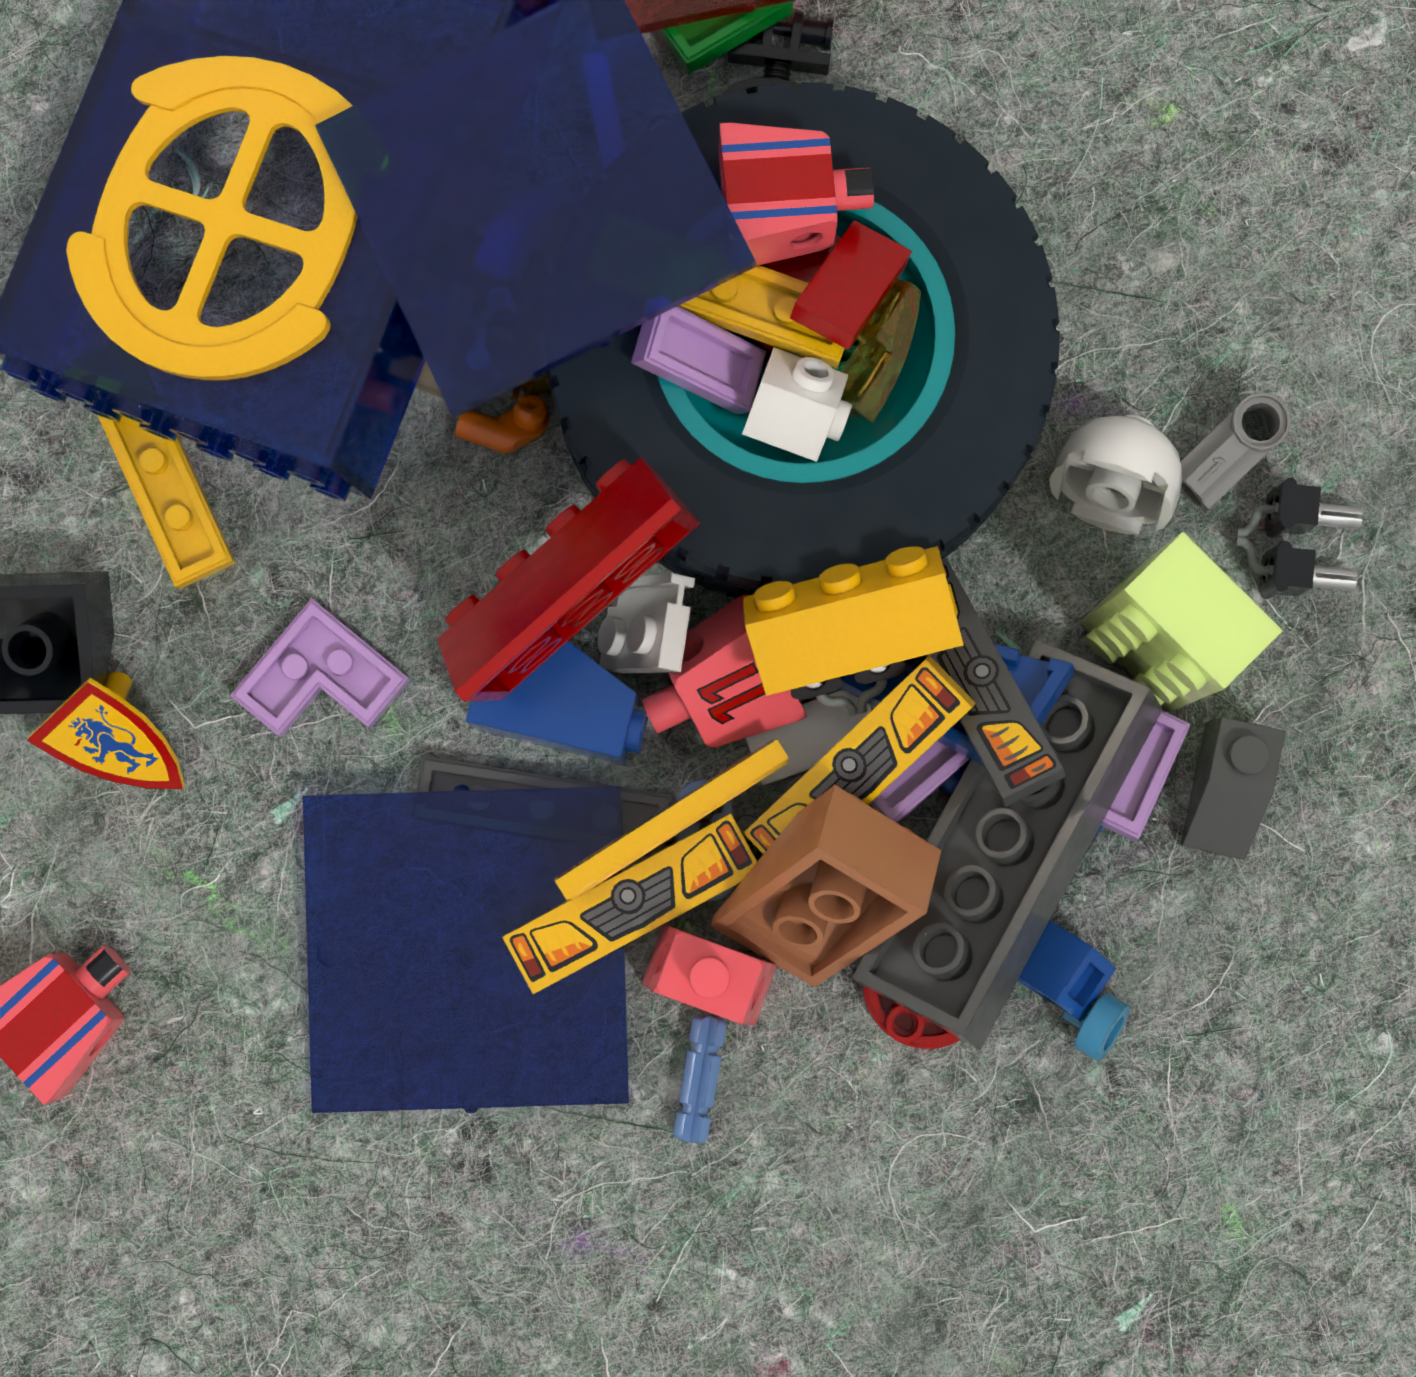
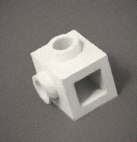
(798, 405)

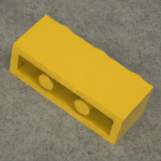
(851, 619)

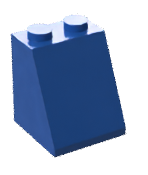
(568, 708)

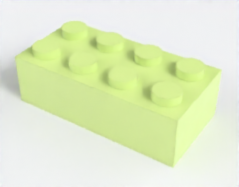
(1179, 625)

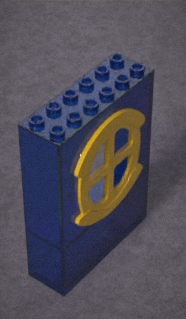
(331, 362)

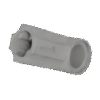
(1229, 453)

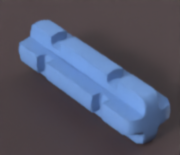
(700, 1079)

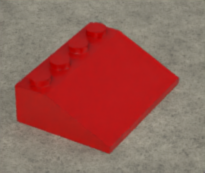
(564, 582)

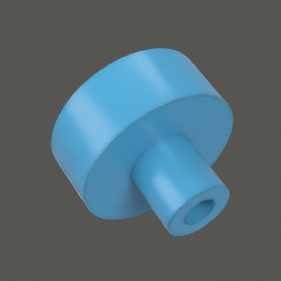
(1100, 1026)

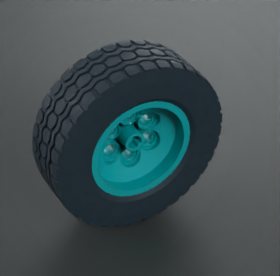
(954, 420)

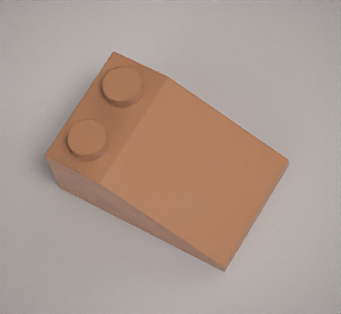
(830, 888)

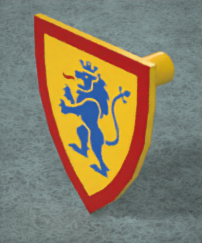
(109, 737)

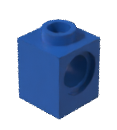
(1066, 971)

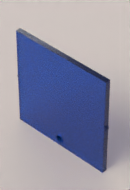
(534, 198)
(411, 960)

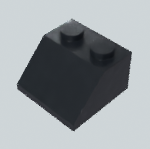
(52, 637)

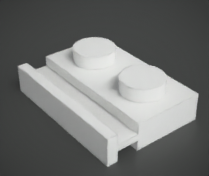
(647, 626)

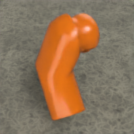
(510, 430)

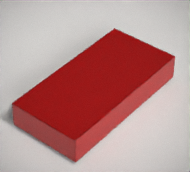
(850, 285)

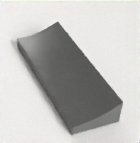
(1013, 862)

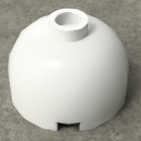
(1119, 474)

